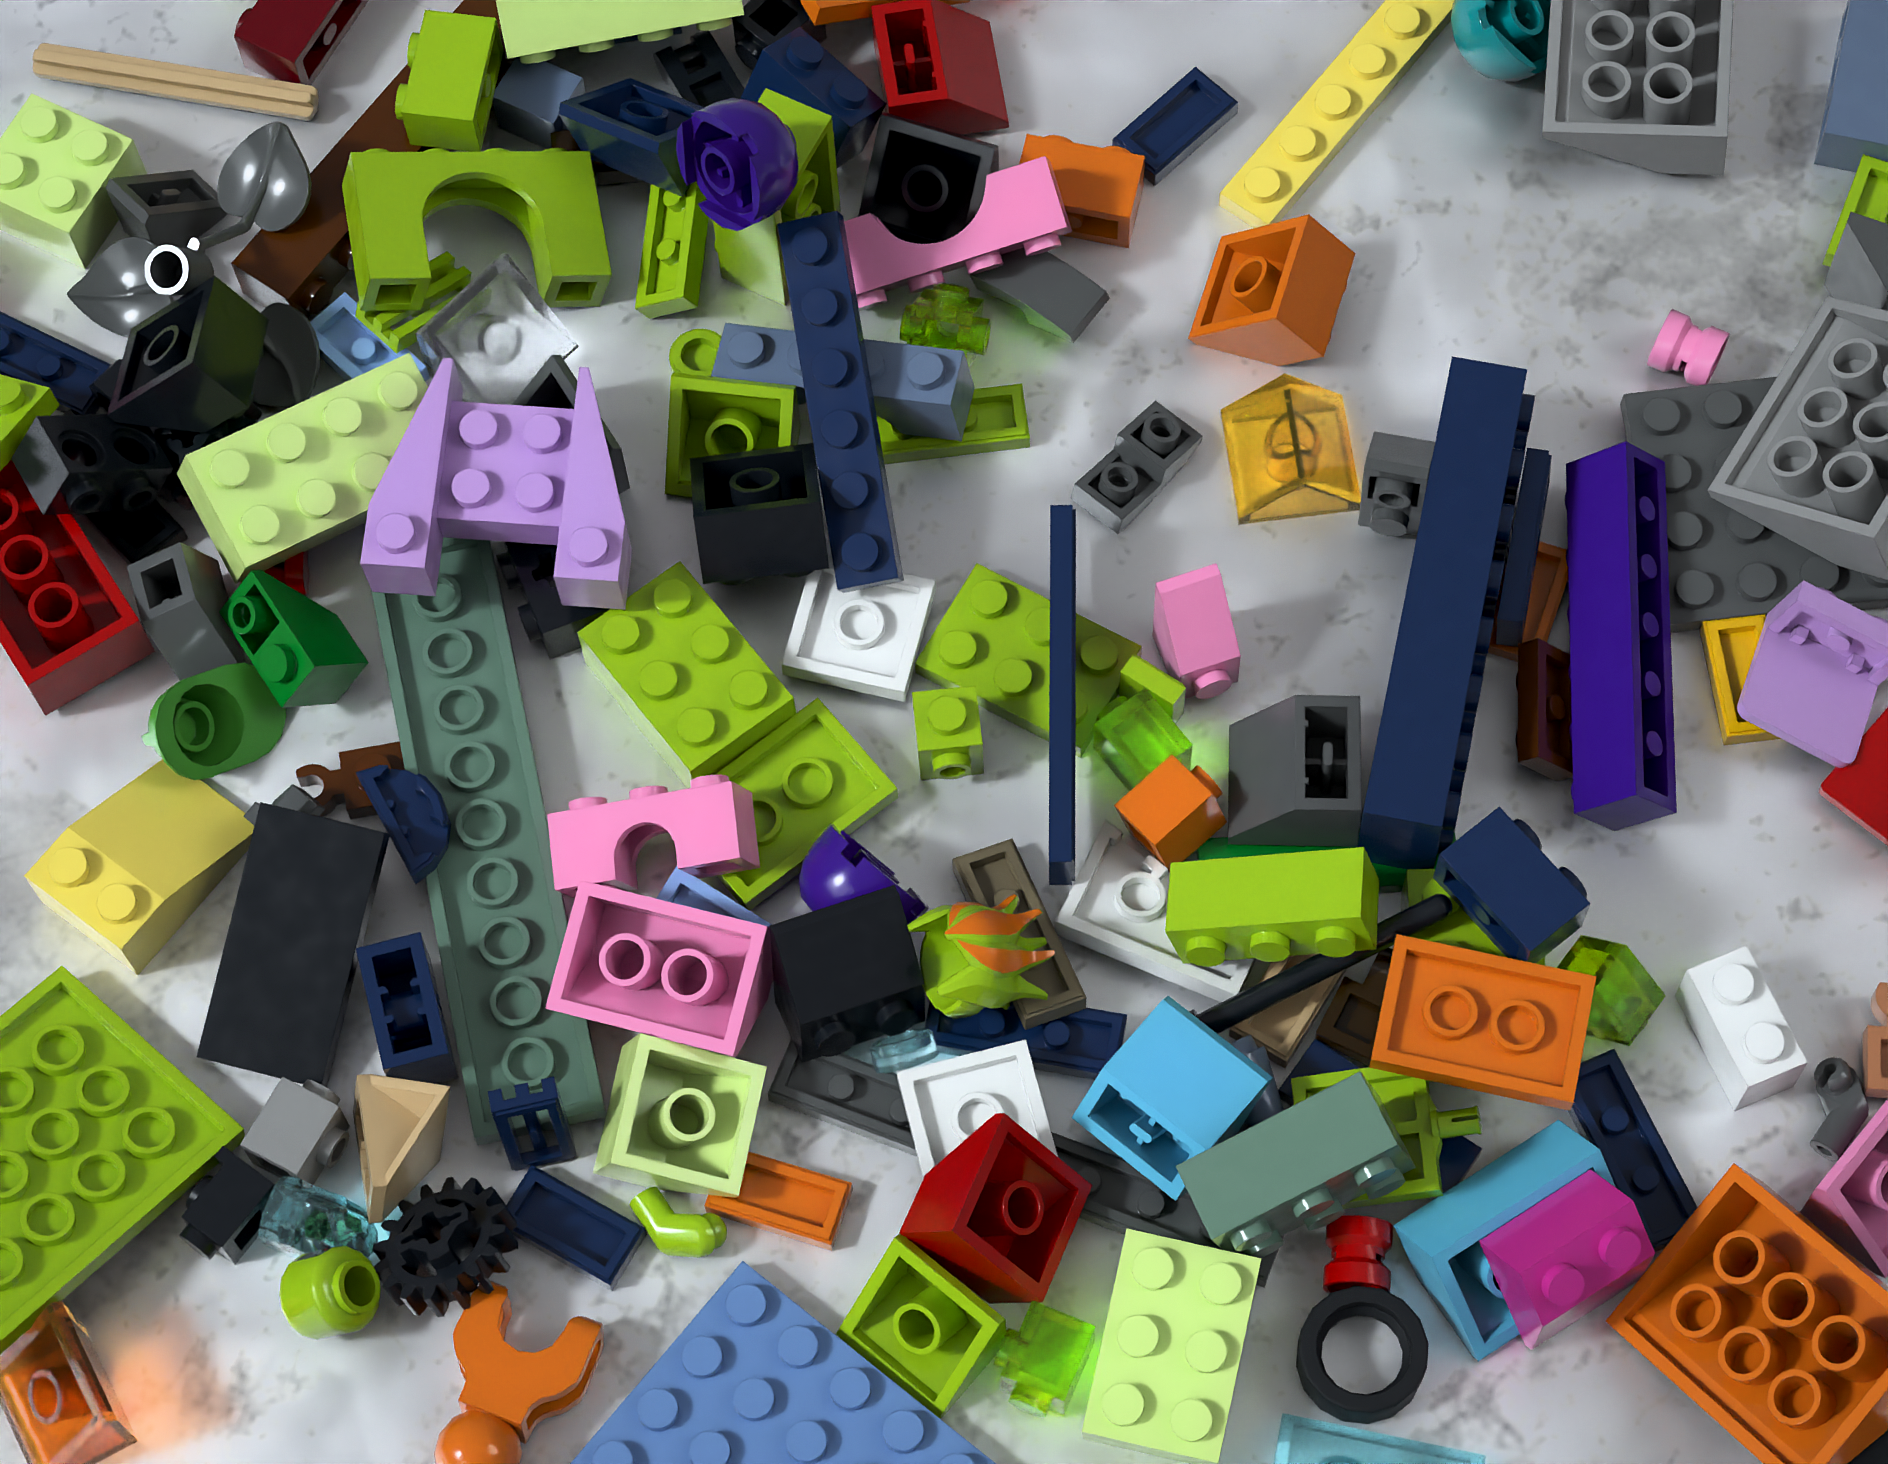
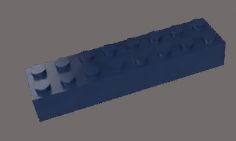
(1447, 616)

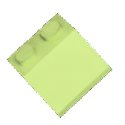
(679, 1118)

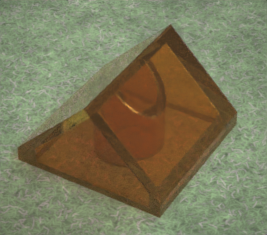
(61, 1394)

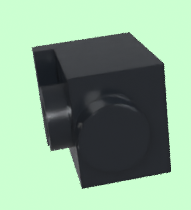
(767, 22)
(226, 1209)

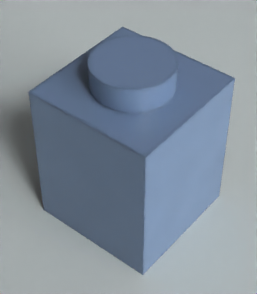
(530, 100)

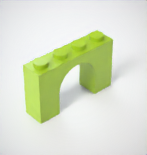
(541, 192)

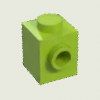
(948, 733)

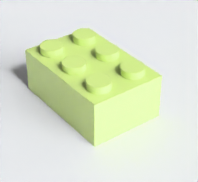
(1171, 1348)

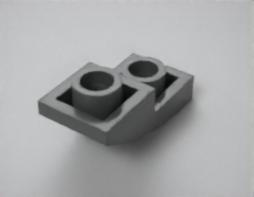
(1046, 291)
(1137, 468)

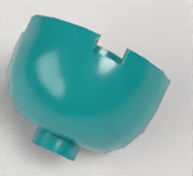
(1502, 36)

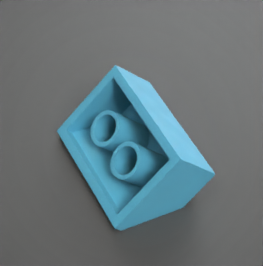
(1446, 1232)

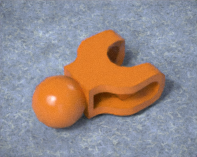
(510, 1388)

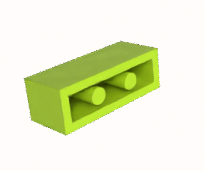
(1273, 906)

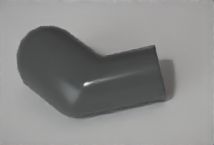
(1843, 1106)

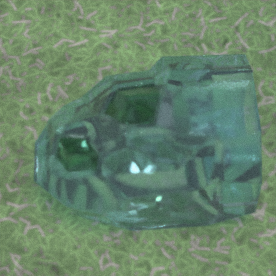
(311, 1219)

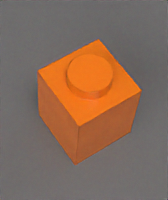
(1172, 811)

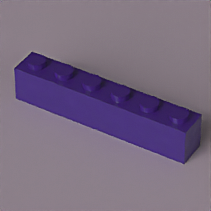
(1620, 638)

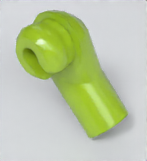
(678, 1233)

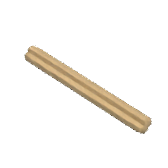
(175, 81)

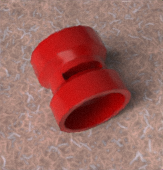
(1357, 1252)

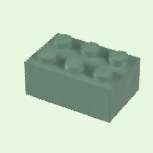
(1297, 1168)

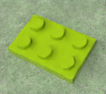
(1001, 643)
(800, 783)

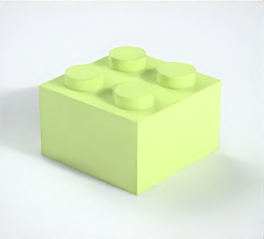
(58, 177)

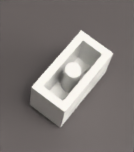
(1740, 1028)

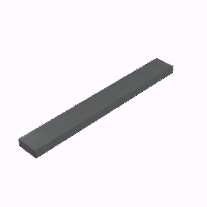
(871, 1105)

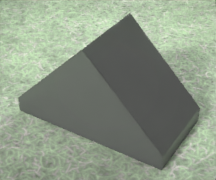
(165, 206)

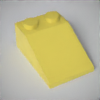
(142, 862)

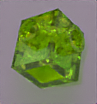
(947, 304)

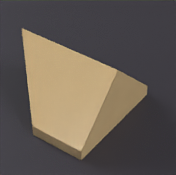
(397, 1137)

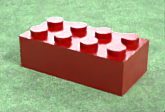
(59, 603)

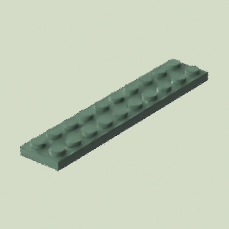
(494, 887)

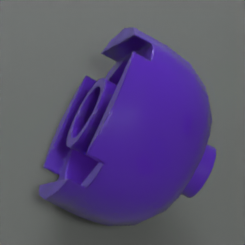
(739, 160)
(844, 869)

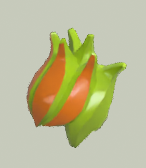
(976, 956)

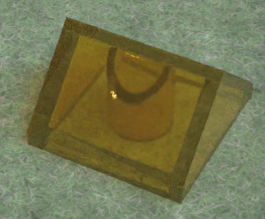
(1289, 452)

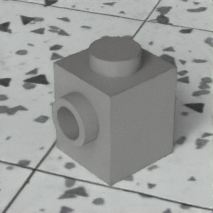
(298, 1131)

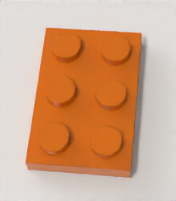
(1483, 1022)

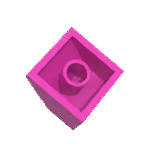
(1567, 1256)

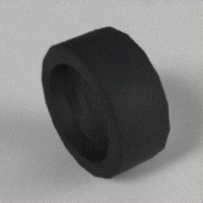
(1388, 1310)

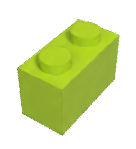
(450, 80)

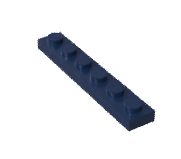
(840, 402)

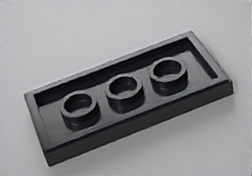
(293, 945)

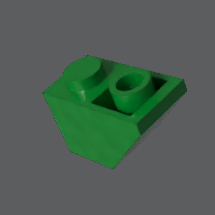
(292, 642)

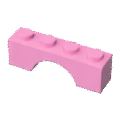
(1017, 211)

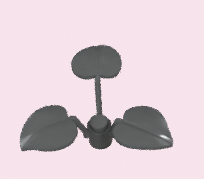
(136, 278)

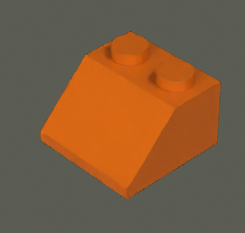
(1274, 292)

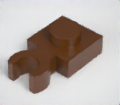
(343, 785)

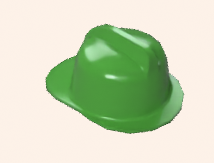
(215, 721)

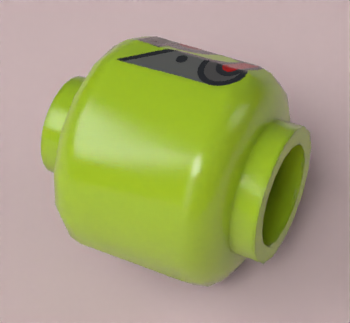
(330, 1292)

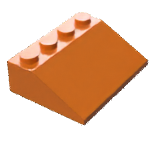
(1766, 1327)

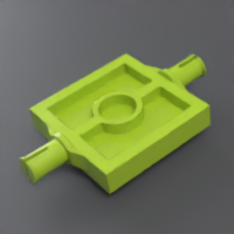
(1415, 1120)

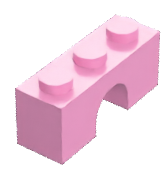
(602, 840)

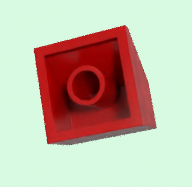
(998, 1212)

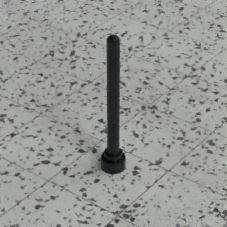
(1321, 967)

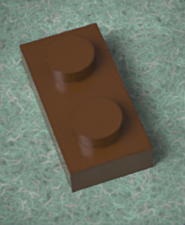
(1544, 709)

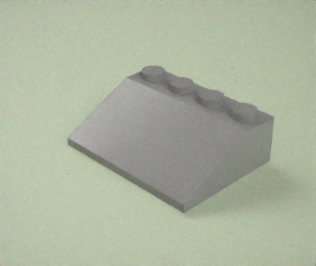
(1641, 81)
(1820, 443)

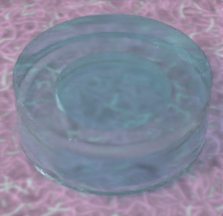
(904, 1050)

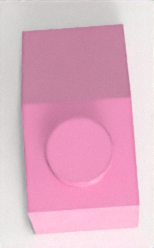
(1196, 632)

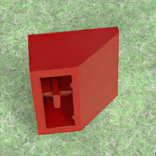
(938, 66)

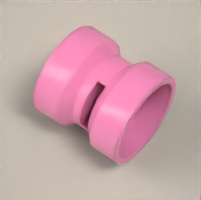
(1687, 349)

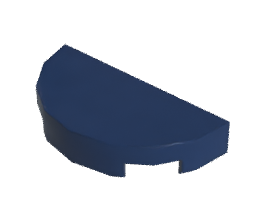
(411, 815)

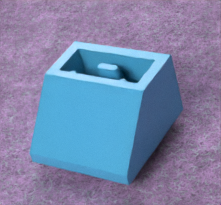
(1170, 1095)

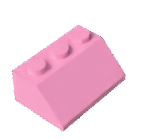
(662, 969)

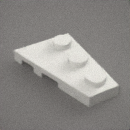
(1122, 913)

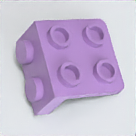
(1816, 673)

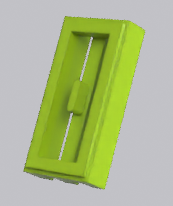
(444, 280)

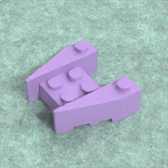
(502, 479)

